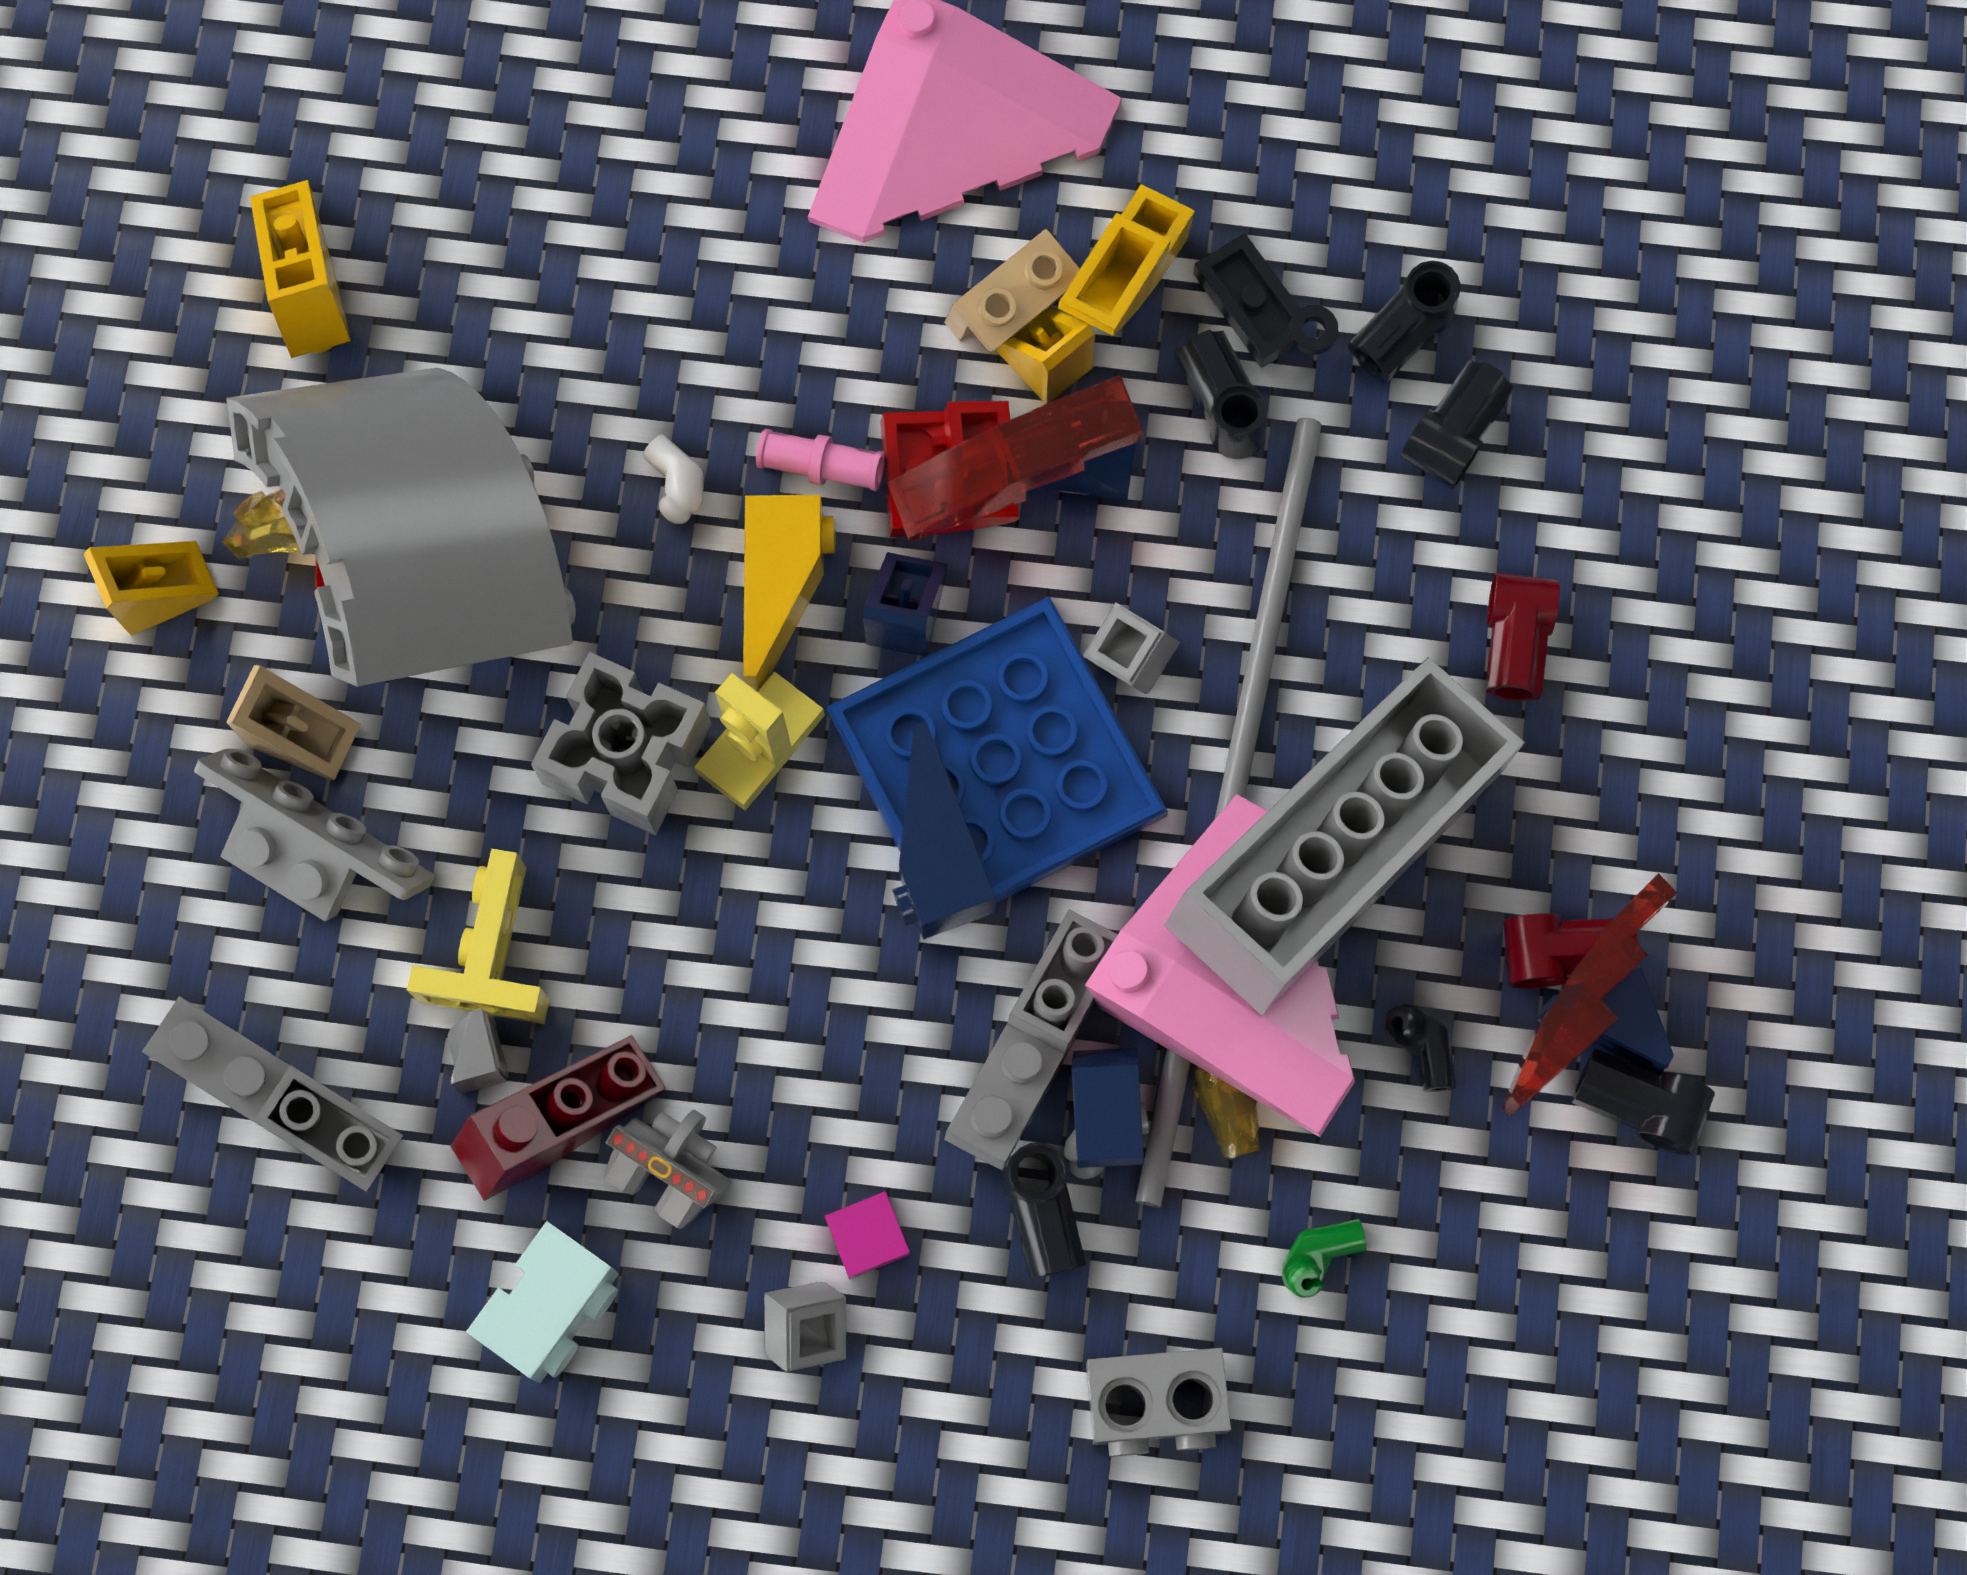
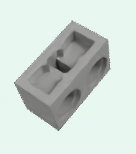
(1155, 1380)

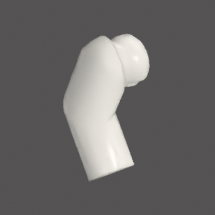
(683, 479)

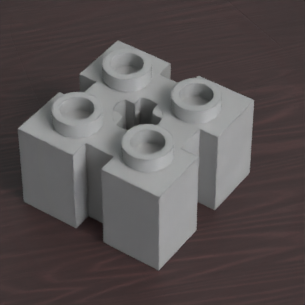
(609, 708)

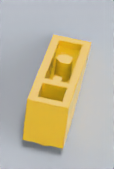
(298, 270)
(781, 572)

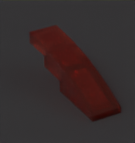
(1014, 458)
(1577, 1013)

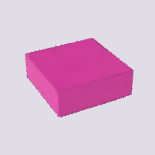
(867, 1235)

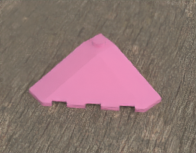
(948, 113)
(1174, 998)

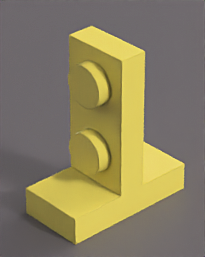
(758, 736)
(485, 952)

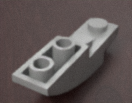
(1032, 1044)
(272, 1093)

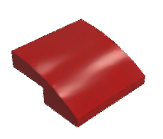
(919, 436)

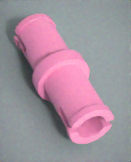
(820, 459)

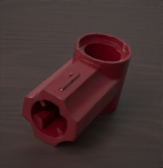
(1521, 618)
(1547, 950)

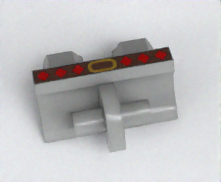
(672, 1154)

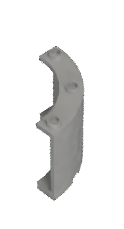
(414, 520)

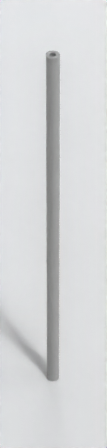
(1239, 762)

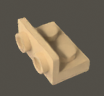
(1014, 293)

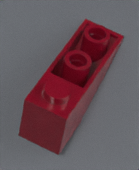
(554, 1116)

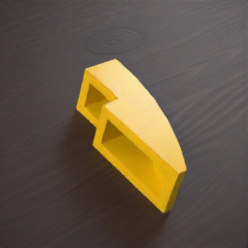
(1128, 260)

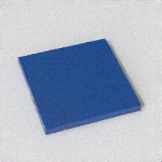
(1022, 743)

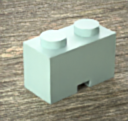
(547, 1306)

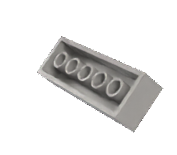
(1342, 835)

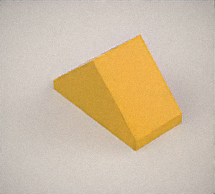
(1051, 352)
(150, 581)

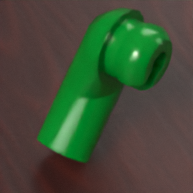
(1314, 1251)

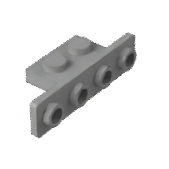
(301, 844)

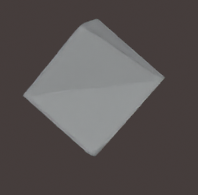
(1131, 648)
(476, 1053)
(805, 1326)

